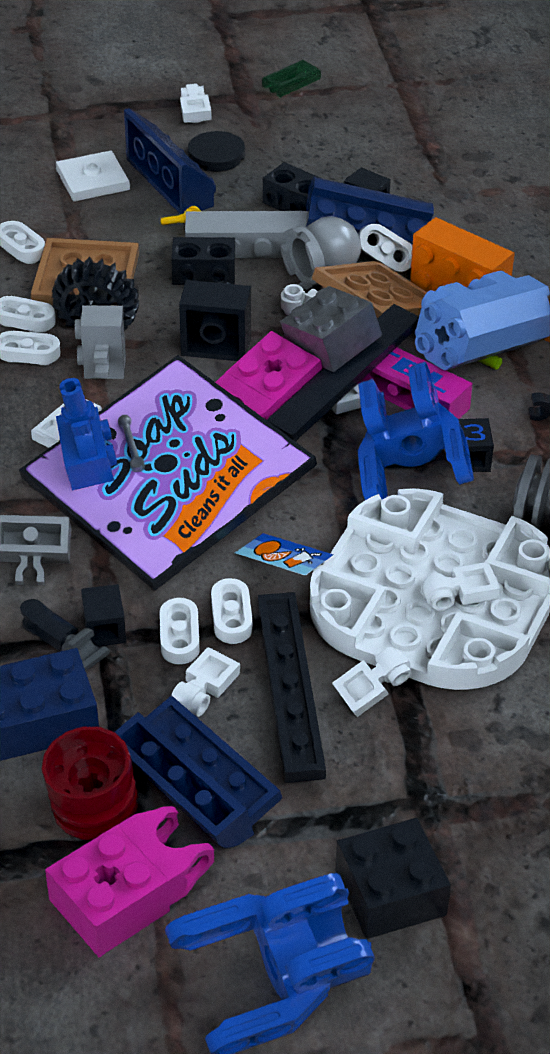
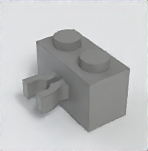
(102, 342)
(34, 541)

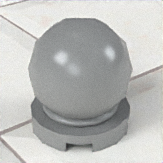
(321, 244)

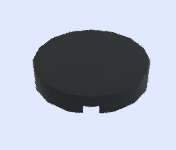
(216, 150)

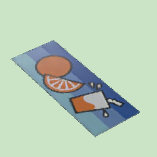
(284, 554)

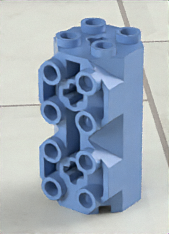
(482, 319)

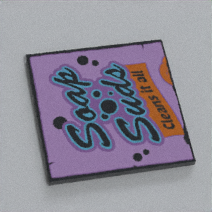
(202, 477)

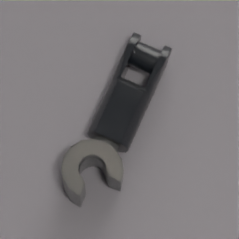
(60, 633)

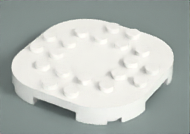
(375, 600)

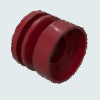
(89, 781)

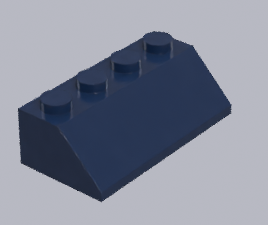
(166, 165)

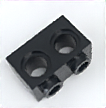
(286, 188)
(203, 259)

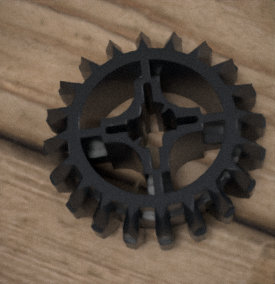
(97, 286)

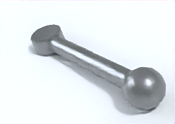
(137, 463)

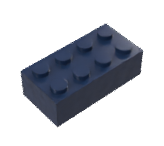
(43, 701)

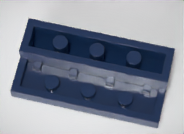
(365, 207)
(199, 772)

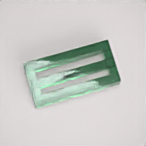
(291, 78)

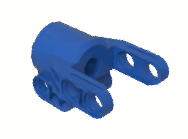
(410, 435)
(300, 946)

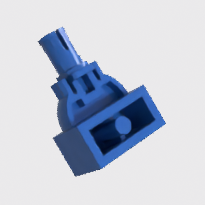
(84, 439)

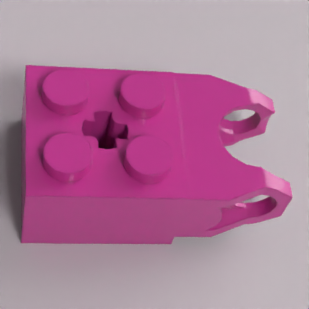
(270, 374)
(125, 879)

